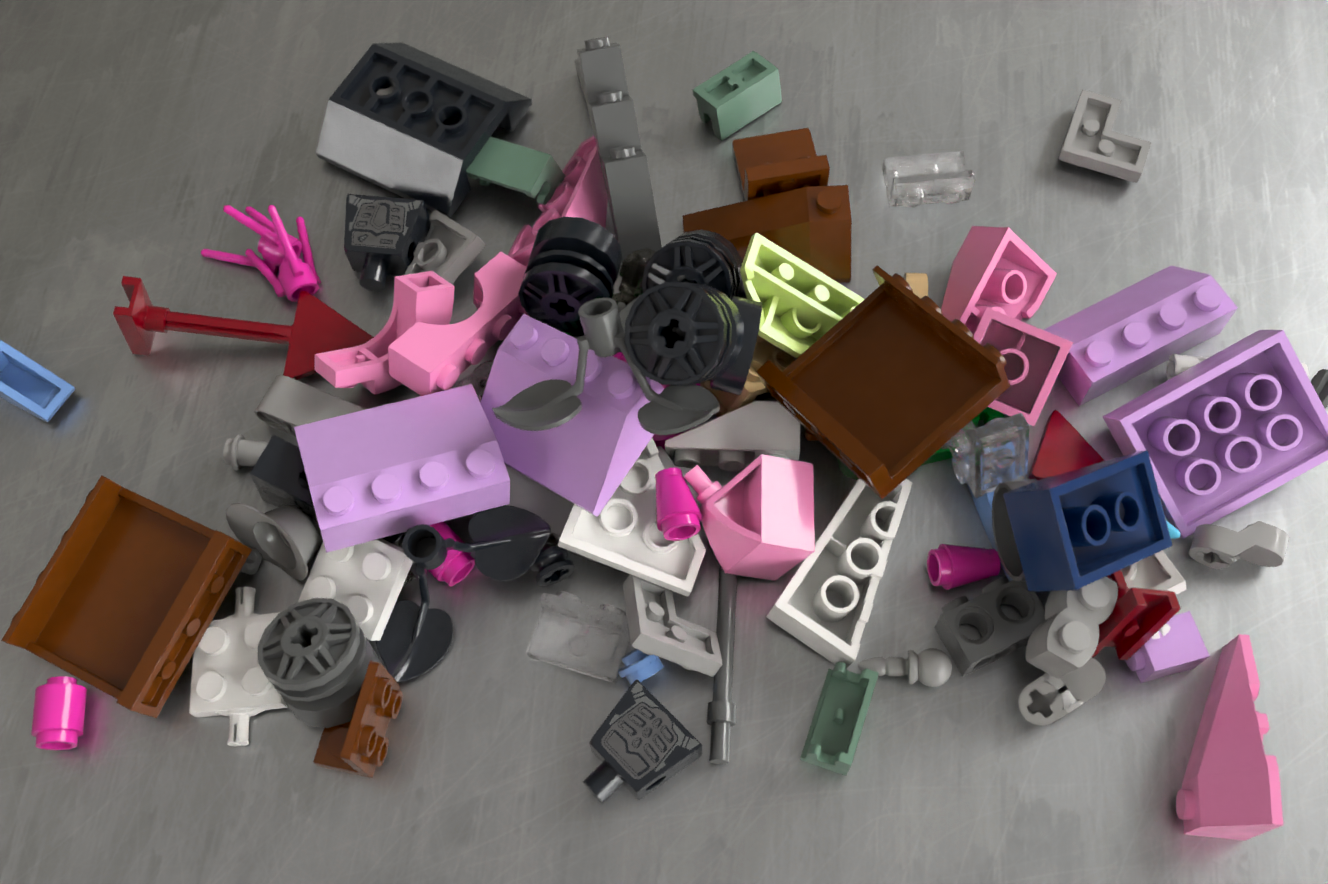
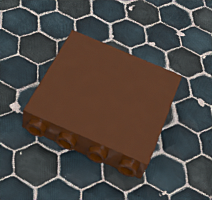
(889, 383)
(128, 596)

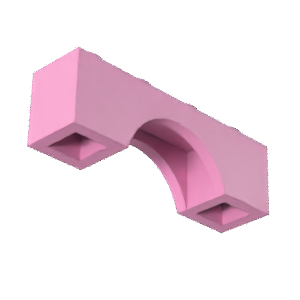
(434, 356)

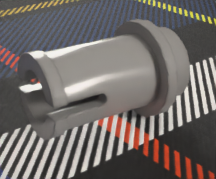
(242, 452)

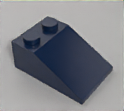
(1087, 522)

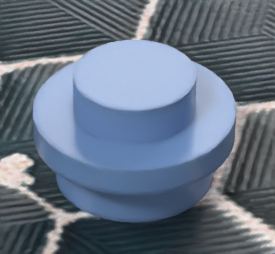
(639, 666)

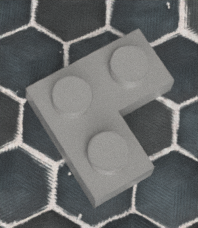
(1095, 145)
(661, 633)

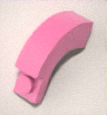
(416, 298)

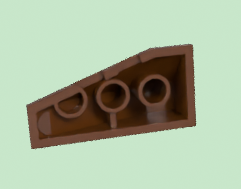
(804, 221)

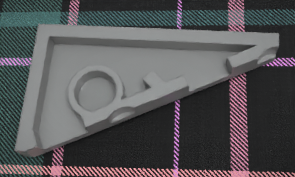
(446, 252)

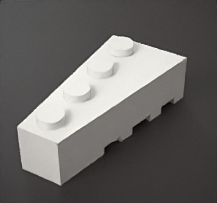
(837, 583)

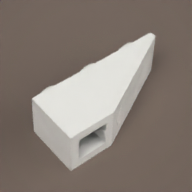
(738, 438)

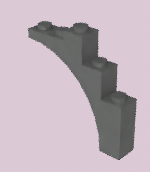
(618, 145)

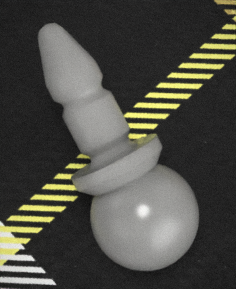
(929, 667)

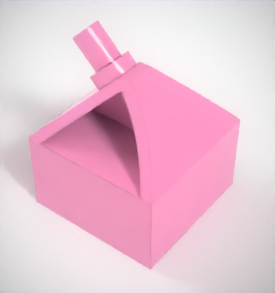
(1031, 358)
(760, 518)

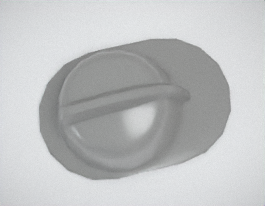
(281, 535)

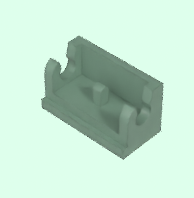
(738, 94)
(516, 169)
(839, 718)

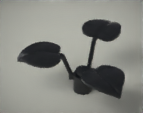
(505, 547)

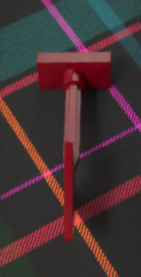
(314, 329)
(1137, 610)

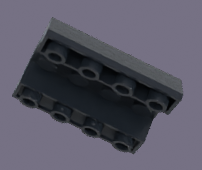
(402, 136)

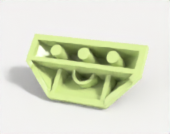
(795, 297)

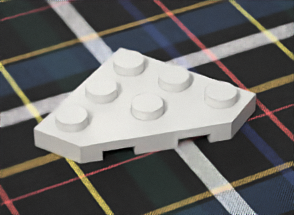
(628, 535)

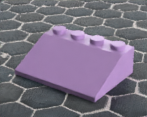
(1226, 429)
(593, 449)
(402, 466)

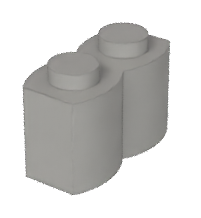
(1071, 627)

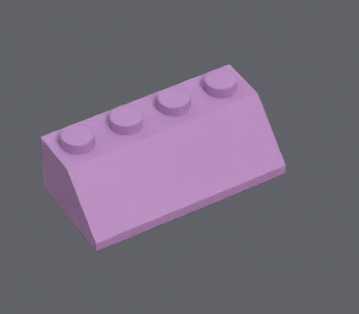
(1140, 329)

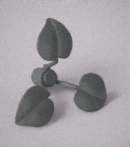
(555, 401)

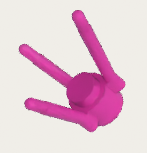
(268, 245)
(293, 274)

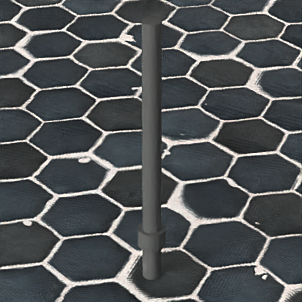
(721, 711)

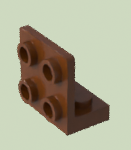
(779, 163)
(362, 742)

